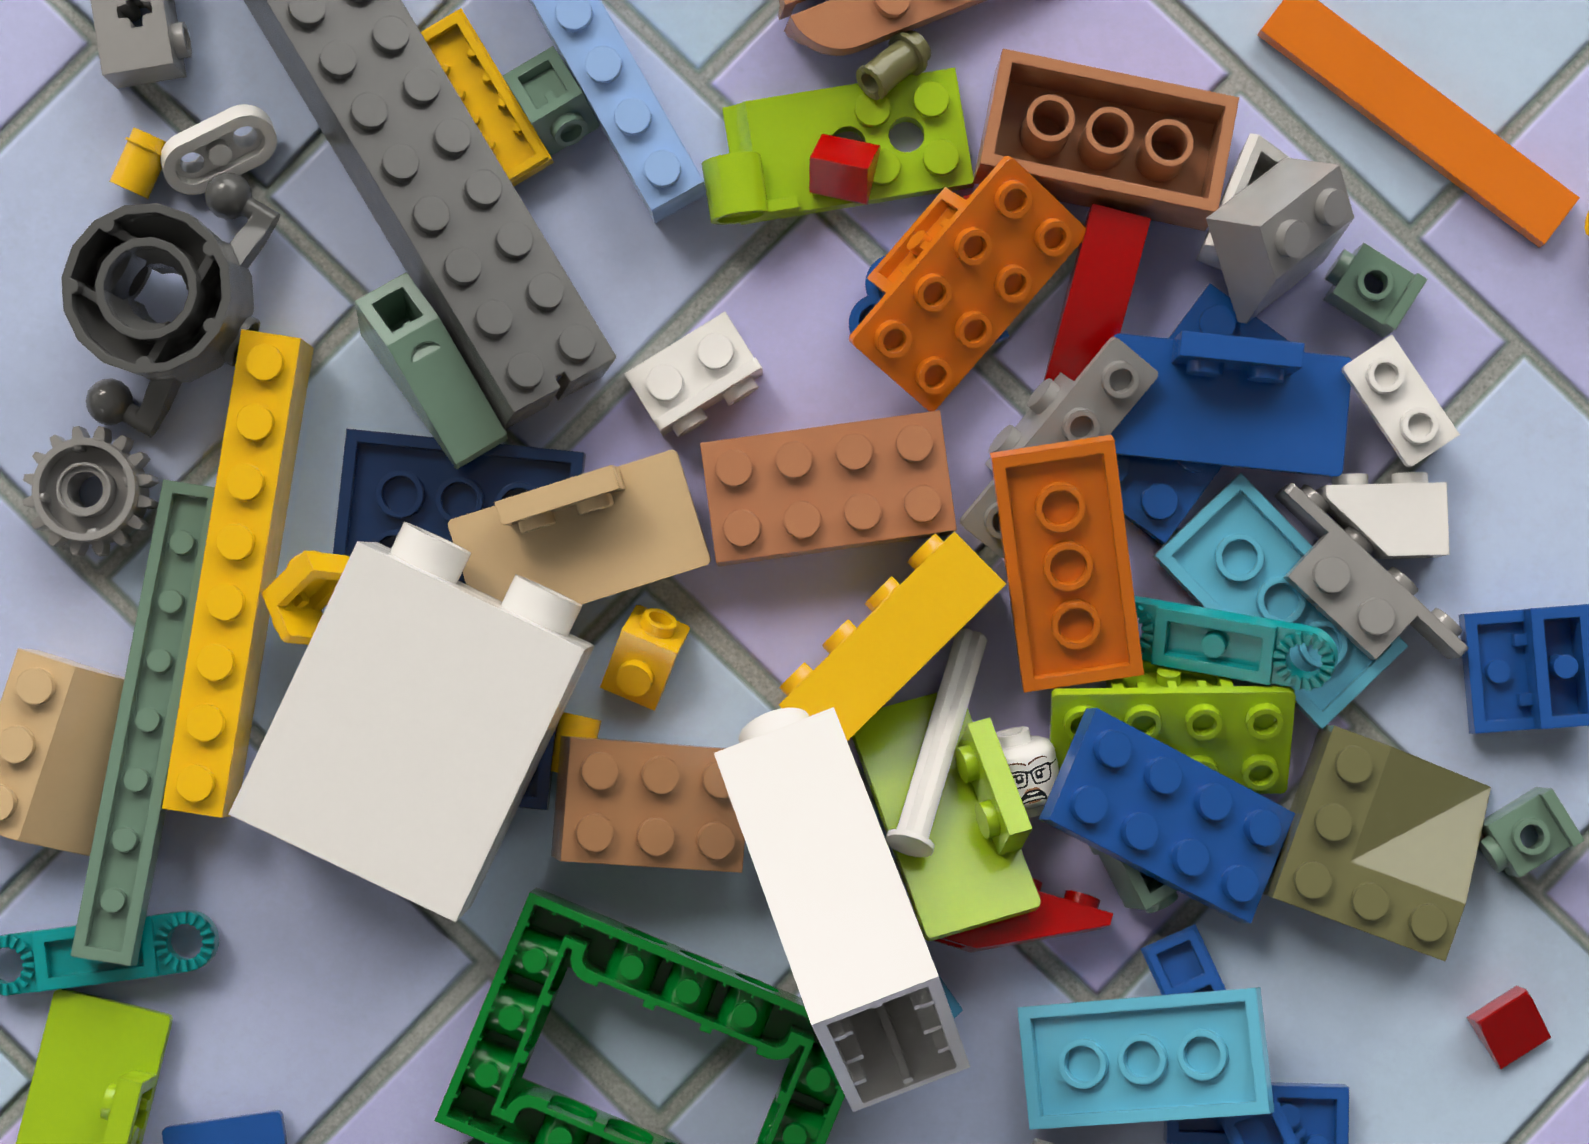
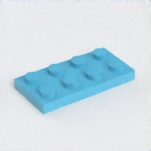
(1236, 563)
(1146, 1059)

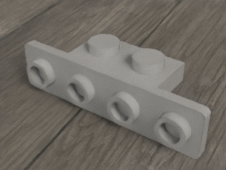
(1066, 412)
(1354, 589)

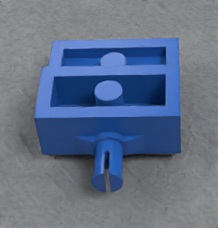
(1526, 668)

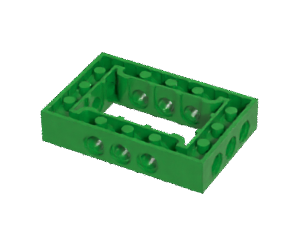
(501, 1107)

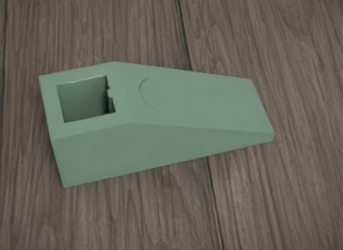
(428, 369)

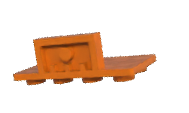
(963, 279)

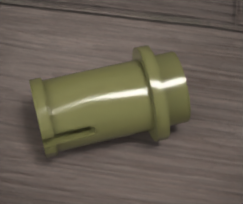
(904, 56)

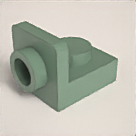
(552, 100)

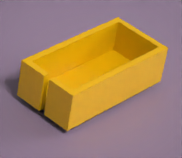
(899, 635)

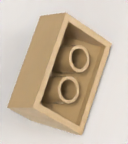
(55, 749)

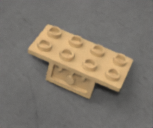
(588, 532)

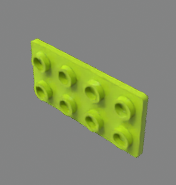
(1202, 715)
(977, 829)
(94, 1072)

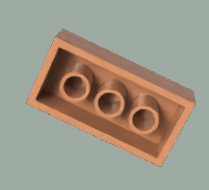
(1110, 137)
(828, 488)

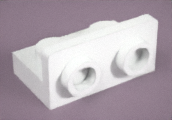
(695, 375)
(1399, 401)

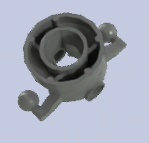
(112, 267)

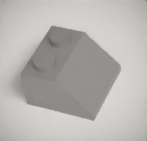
(1279, 231)

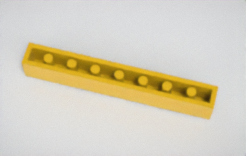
(235, 570)

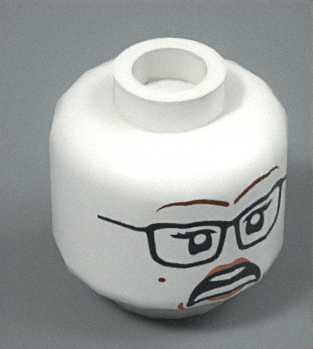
(1031, 764)

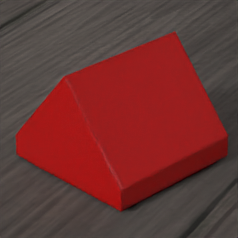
(843, 168)

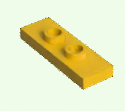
(487, 97)

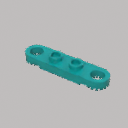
(1231, 644)
(51, 966)

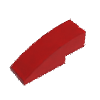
(1097, 288)

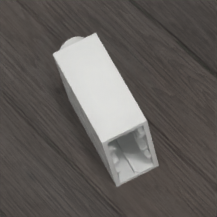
(415, 721)
(840, 906)

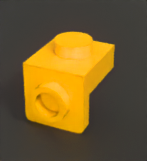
(302, 593)
(645, 656)

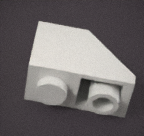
(1396, 518)

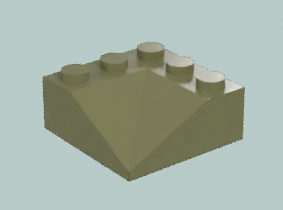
(1381, 842)

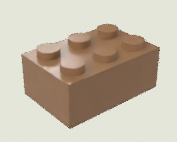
(644, 806)

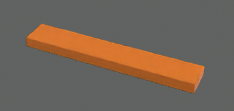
(1419, 117)

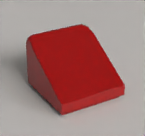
(1509, 1026)

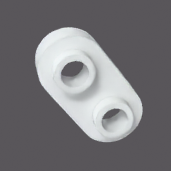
(218, 148)

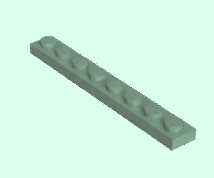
(140, 753)

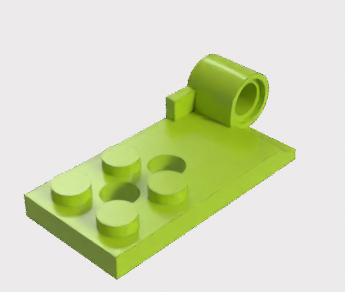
(774, 137)

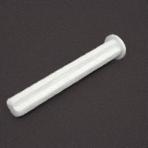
(938, 746)

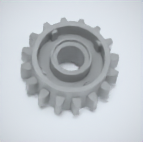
(58, 486)

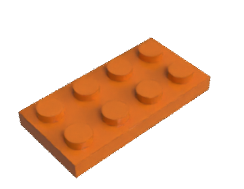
(1067, 563)

